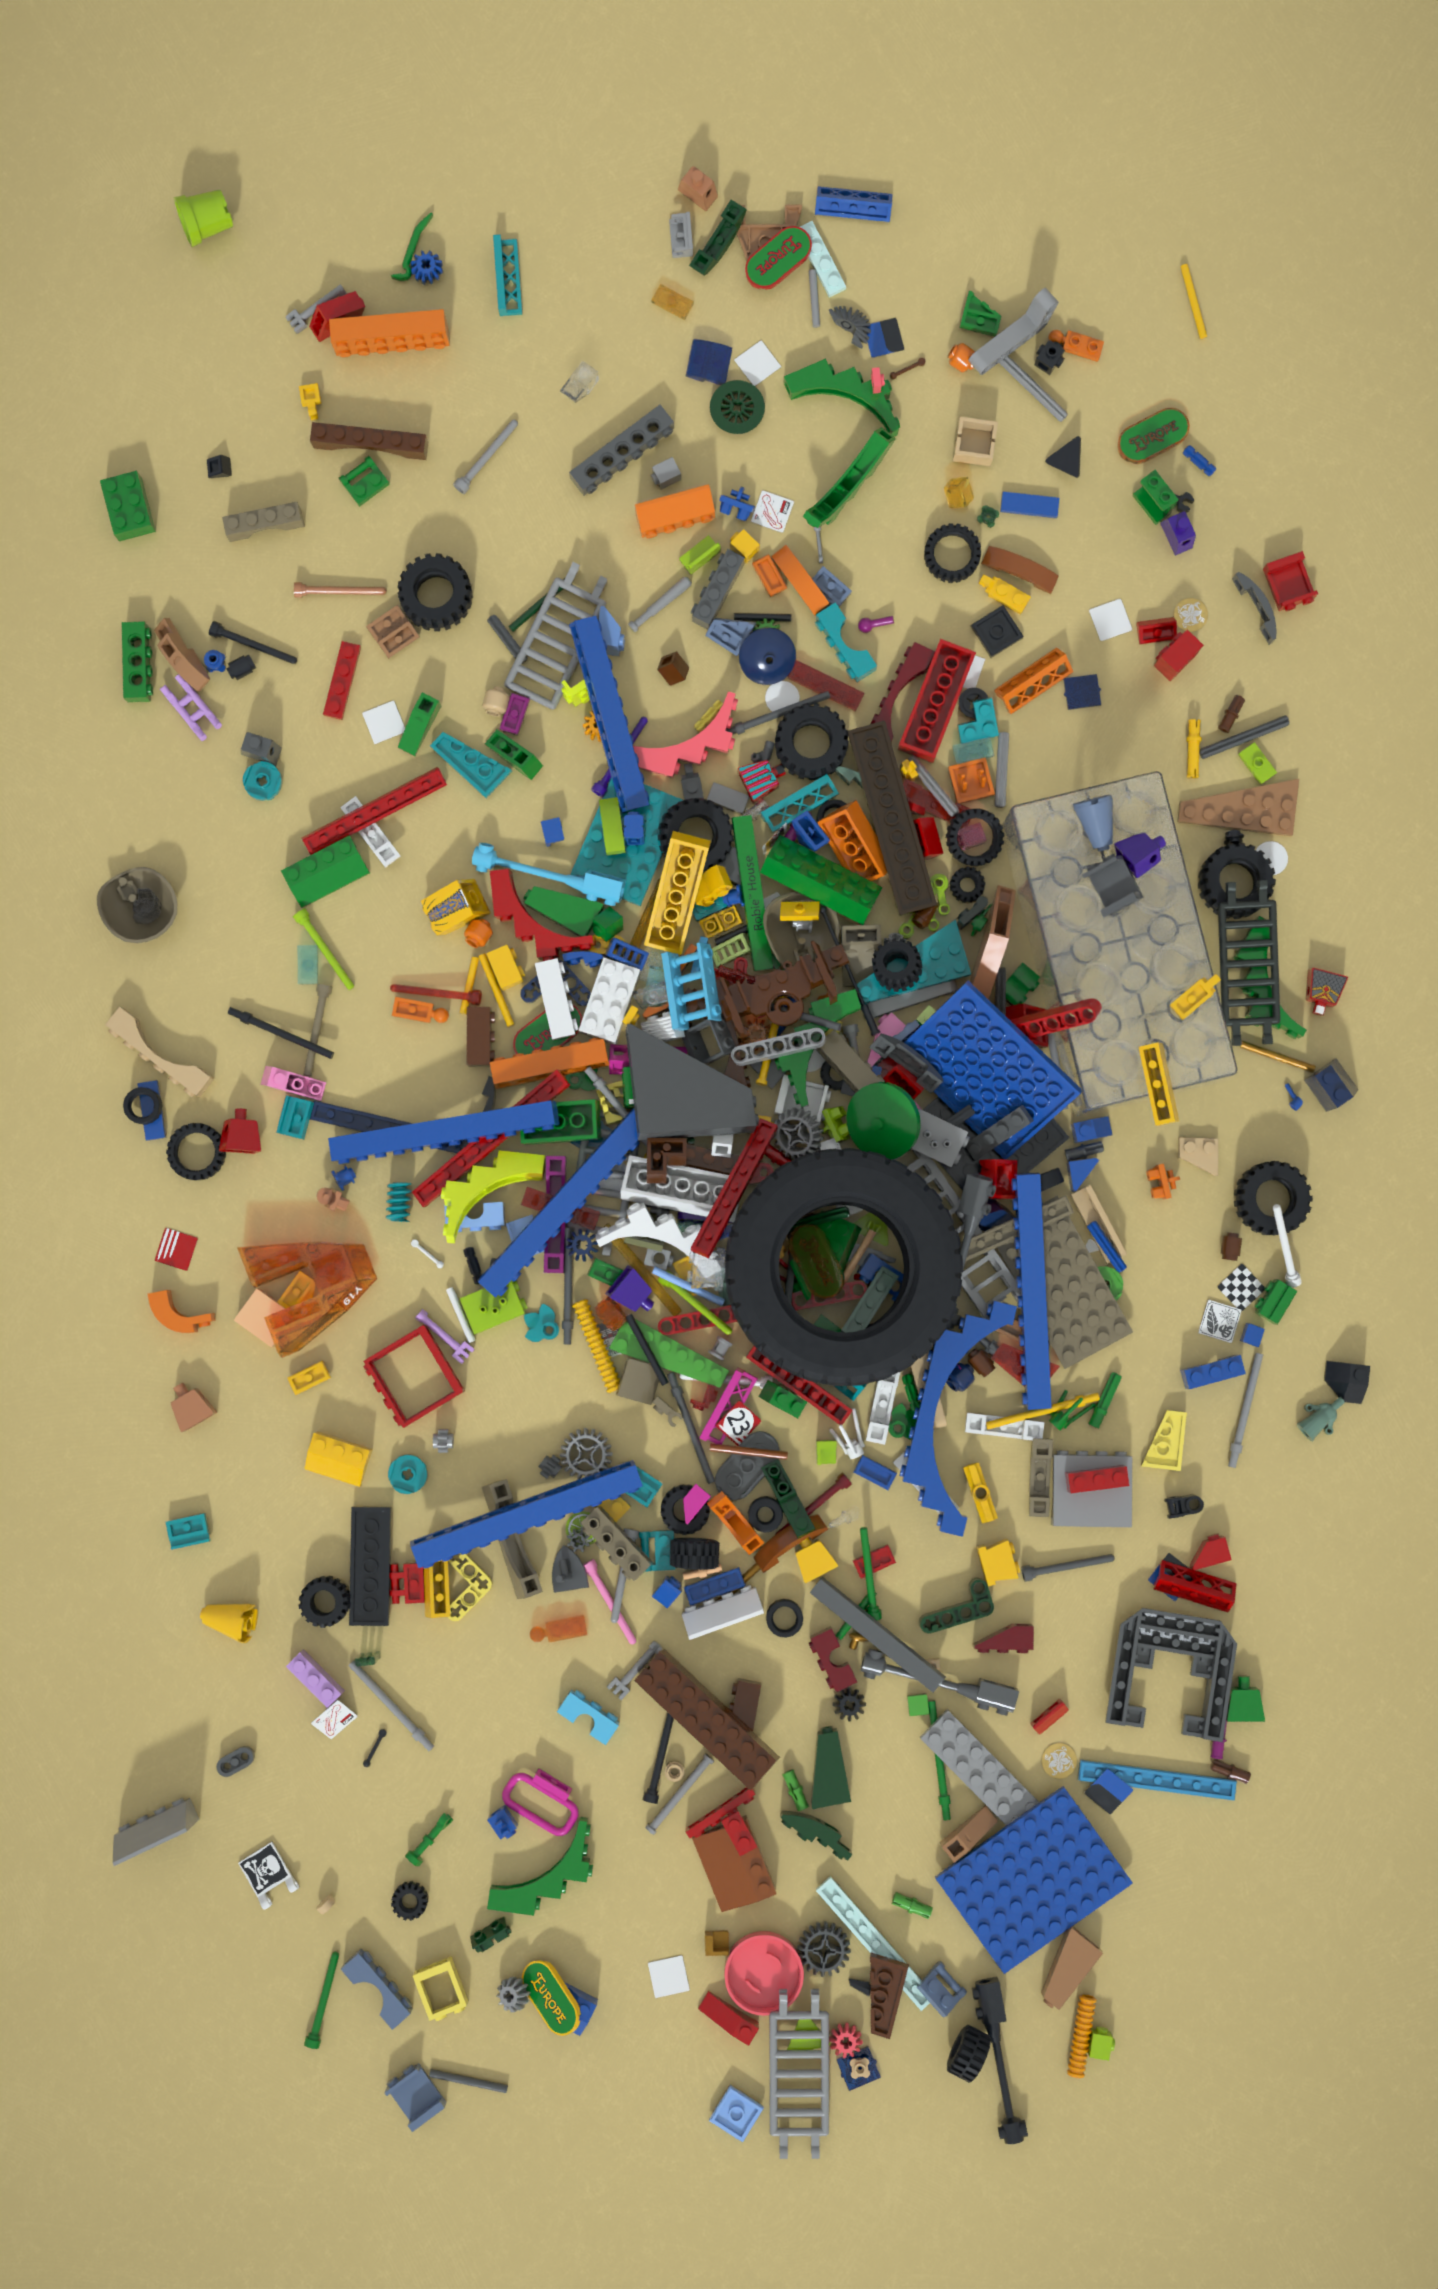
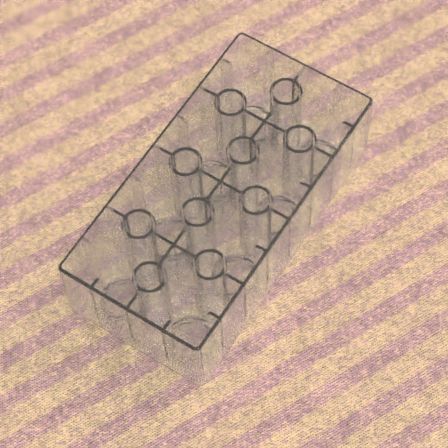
(1126, 960)

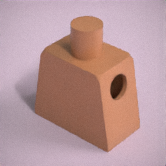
(696, 186)
(190, 1407)

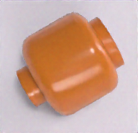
(959, 357)
(478, 933)

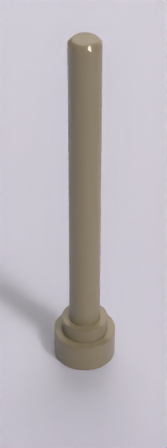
(323, 993)

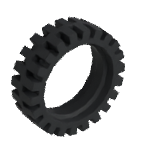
(952, 530)
(997, 840)
(175, 1141)

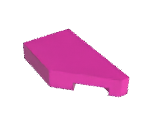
(694, 1502)

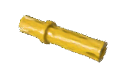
(1193, 748)

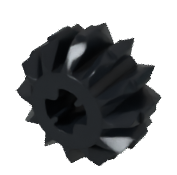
(846, 1710)

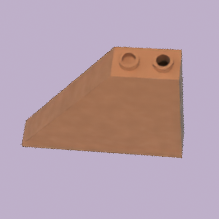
(994, 941)

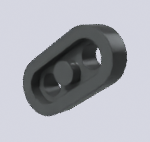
(236, 1760)

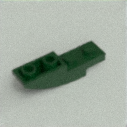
(788, 1498)
(810, 1827)

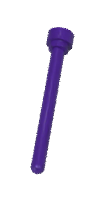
(600, 787)

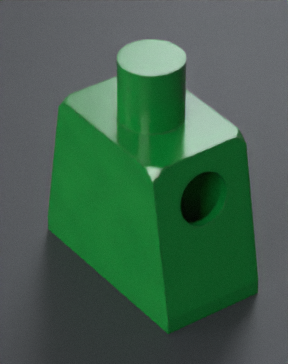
(1245, 1703)

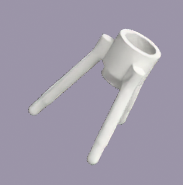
(852, 1447)

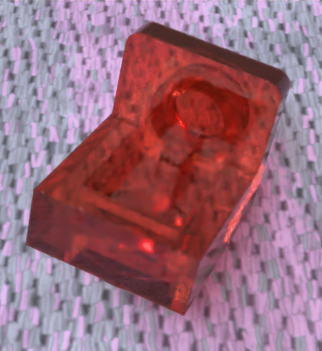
(710, 1396)

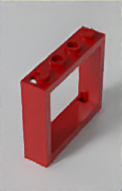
(381, 1386)

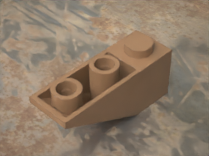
(968, 1834)

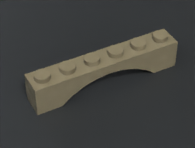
(522, 1574)

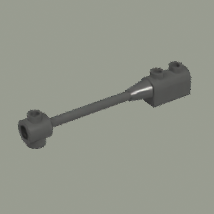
(974, 1206)
(986, 1693)

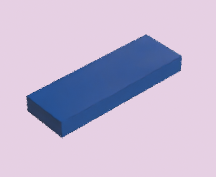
(1029, 504)
(156, 1129)
(714, 1586)

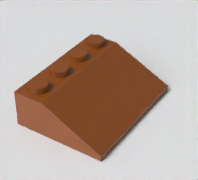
(734, 1878)

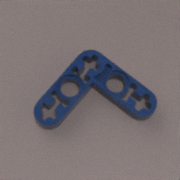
(576, 997)

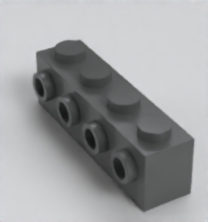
(718, 589)

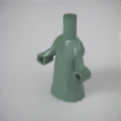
(1316, 1422)

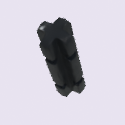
(473, 1264)

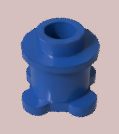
(218, 665)
(734, 897)
(344, 1177)

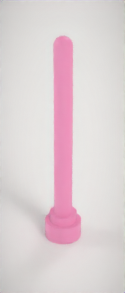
(591, 1570)

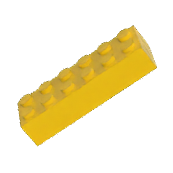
(677, 892)

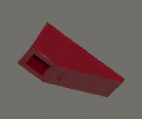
(1012, 1637)

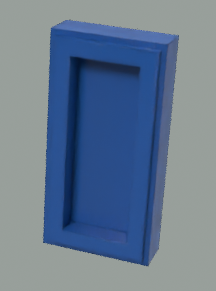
(875, 1472)

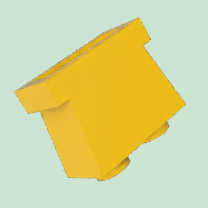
(998, 1562)

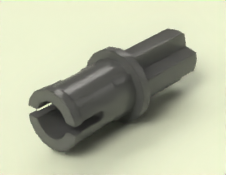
(1084, 1151)

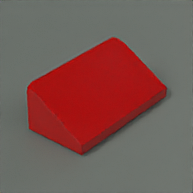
(1156, 630)
(1049, 1716)

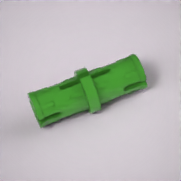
(795, 1790)
(912, 1905)

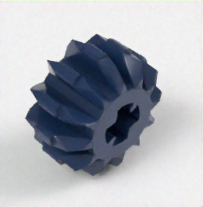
(583, 1238)

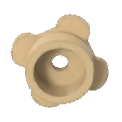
(855, 2063)

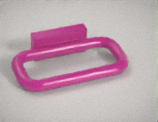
(551, 1787)

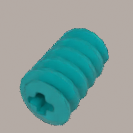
(398, 1202)

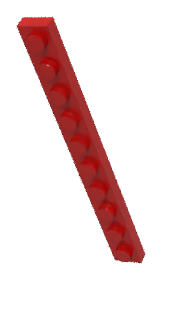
(476, 1151)

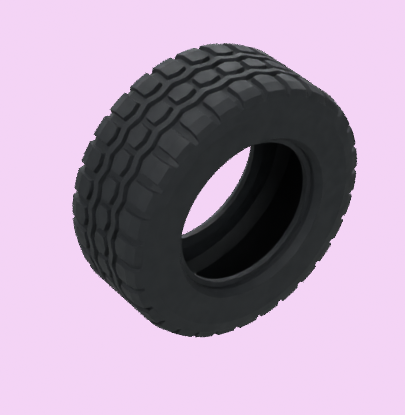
(928, 1252)

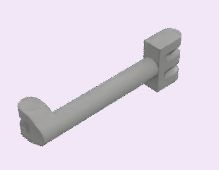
(300, 318)
(621, 1684)

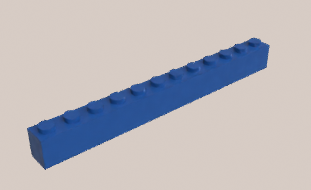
(443, 1131)
(561, 1206)
(1032, 1290)
(526, 1514)

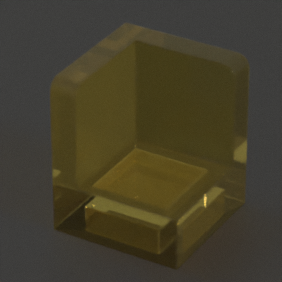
(958, 492)

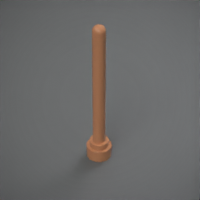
(302, 590)

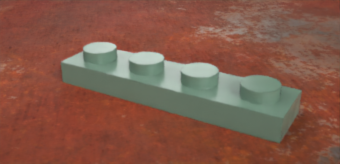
(870, 1301)

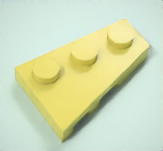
(1168, 1443)

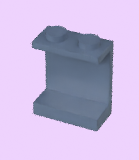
(416, 2096)

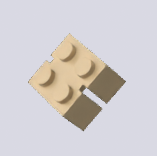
(974, 440)

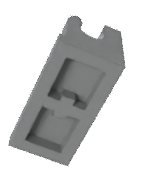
(681, 235)

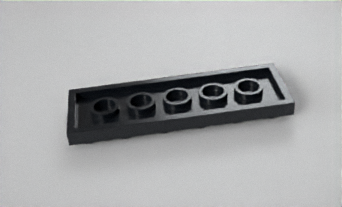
(370, 1566)

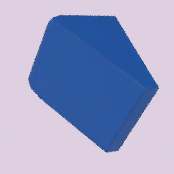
(1252, 1335)

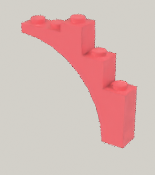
(715, 737)

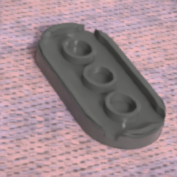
(743, 1472)

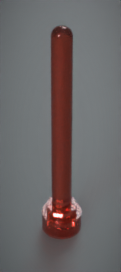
(473, 996)

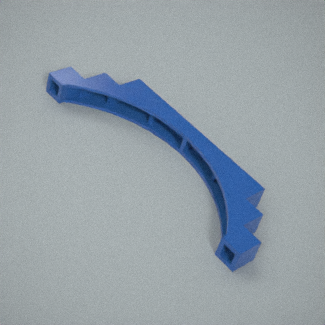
(920, 1455)

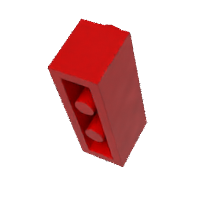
(1097, 1479)

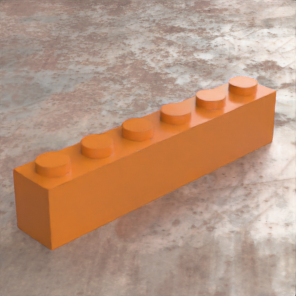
(541, 1063)

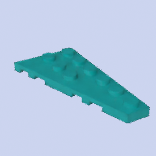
(941, 959)

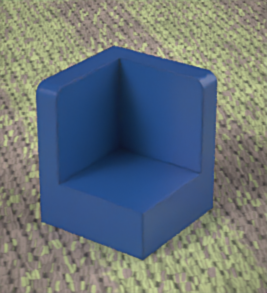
(552, 831)

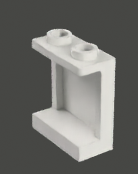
(816, 1095)

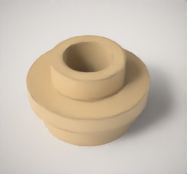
(674, 1778)

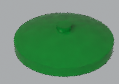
(883, 1120)

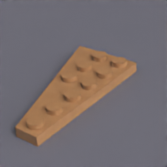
(1255, 809)

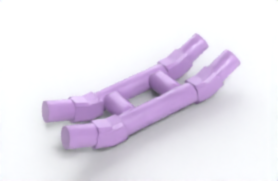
(179, 706)

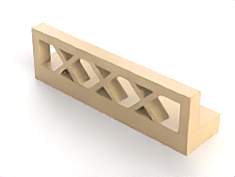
(1091, 1210)

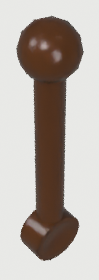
(921, 362)

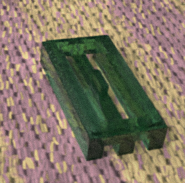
(368, 1659)

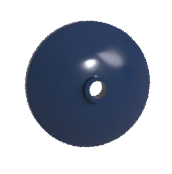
(763, 644)

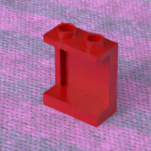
(1289, 582)

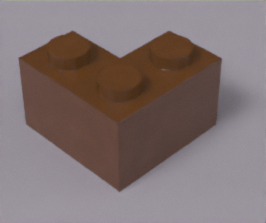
(664, 1153)

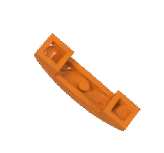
(800, 580)

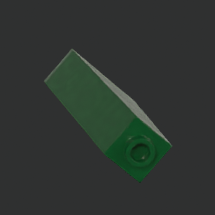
(829, 1776)

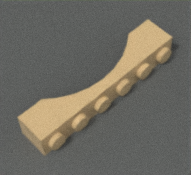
(128, 1028)

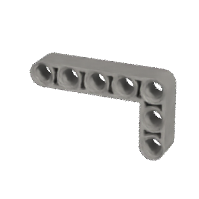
(1016, 334)

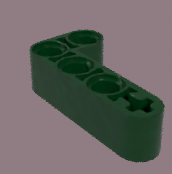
(954, 1610)

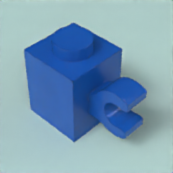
(503, 1823)

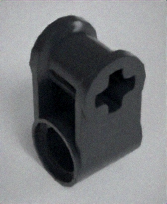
(1182, 1505)

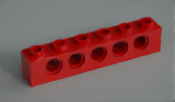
(805, 1389)

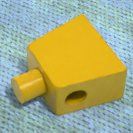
(814, 1559)

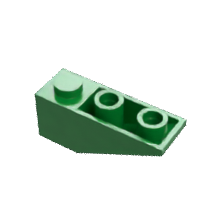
(419, 723)

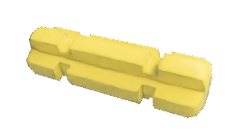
(709, 716)

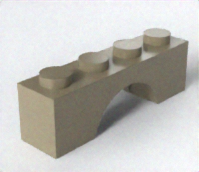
(245, 524)

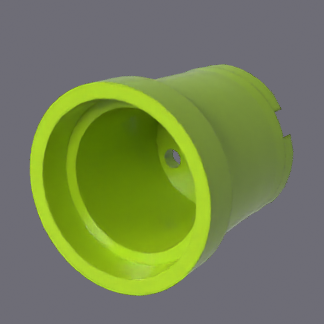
(203, 215)

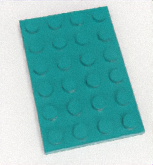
(639, 861)

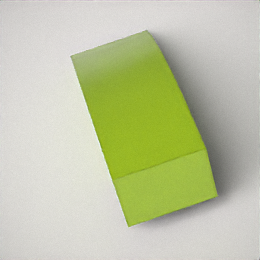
(612, 826)

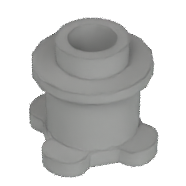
(804, 925)

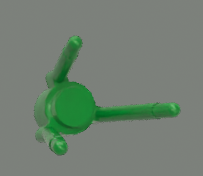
(1060, 1419)

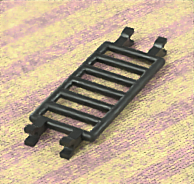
(1231, 904)

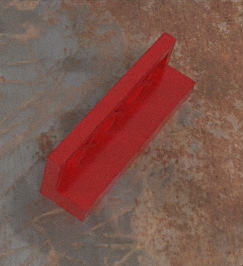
(1195, 1590)

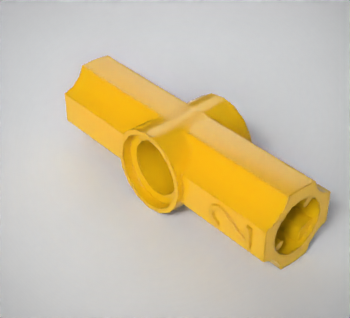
(976, 1480)

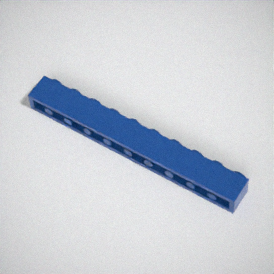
(609, 713)

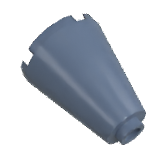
(1097, 820)

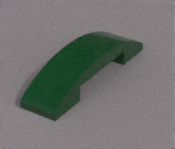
(720, 240)

